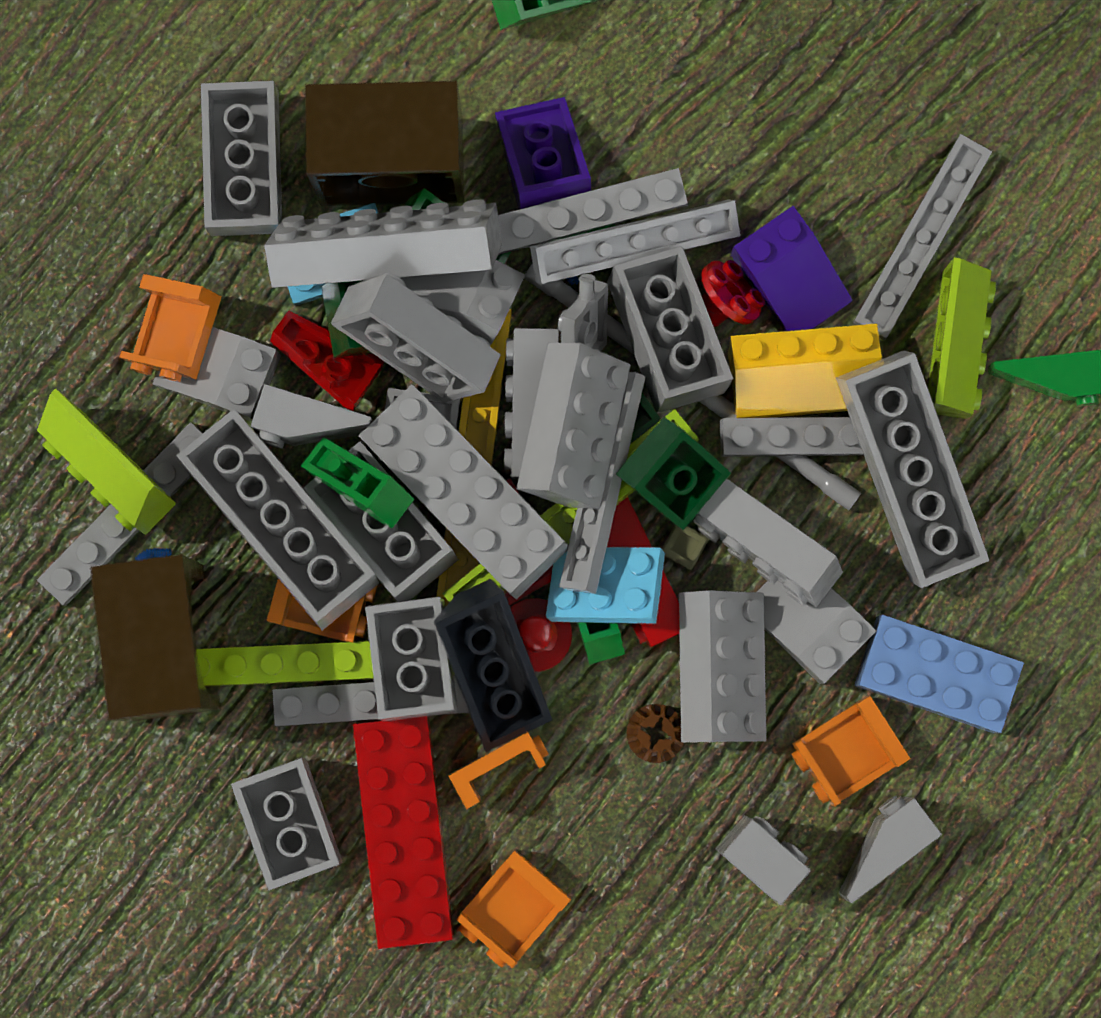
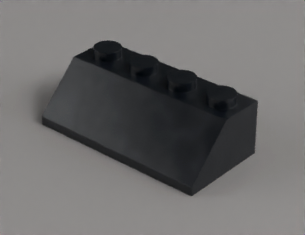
(491, 665)

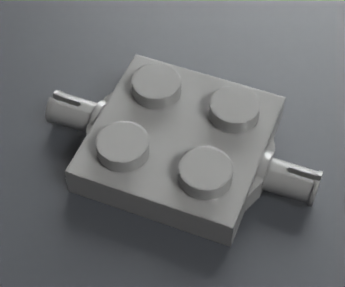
(587, 317)

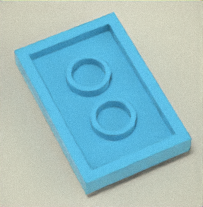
(625, 591)

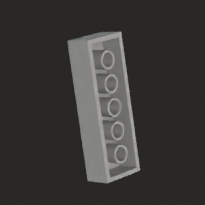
(381, 243)
(912, 468)
(464, 492)
(278, 519)

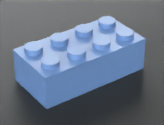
(939, 674)

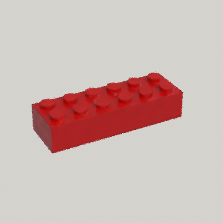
(403, 832)

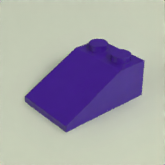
(542, 152)
(791, 272)

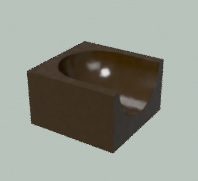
(384, 142)
(149, 638)

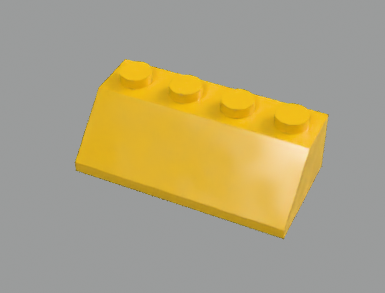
(797, 369)

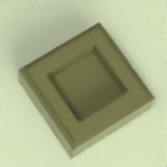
(684, 546)

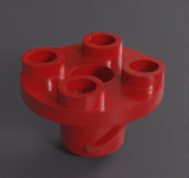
(729, 294)
(544, 640)

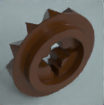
(640, 741)

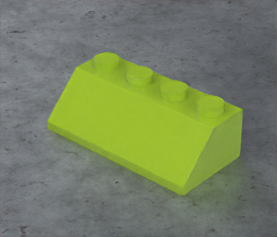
(959, 338)
(103, 464)

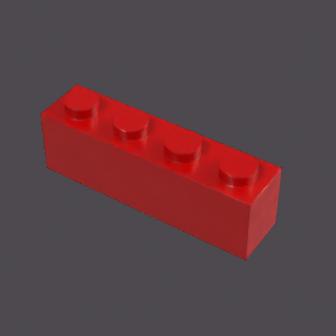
(628, 532)

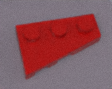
(311, 351)

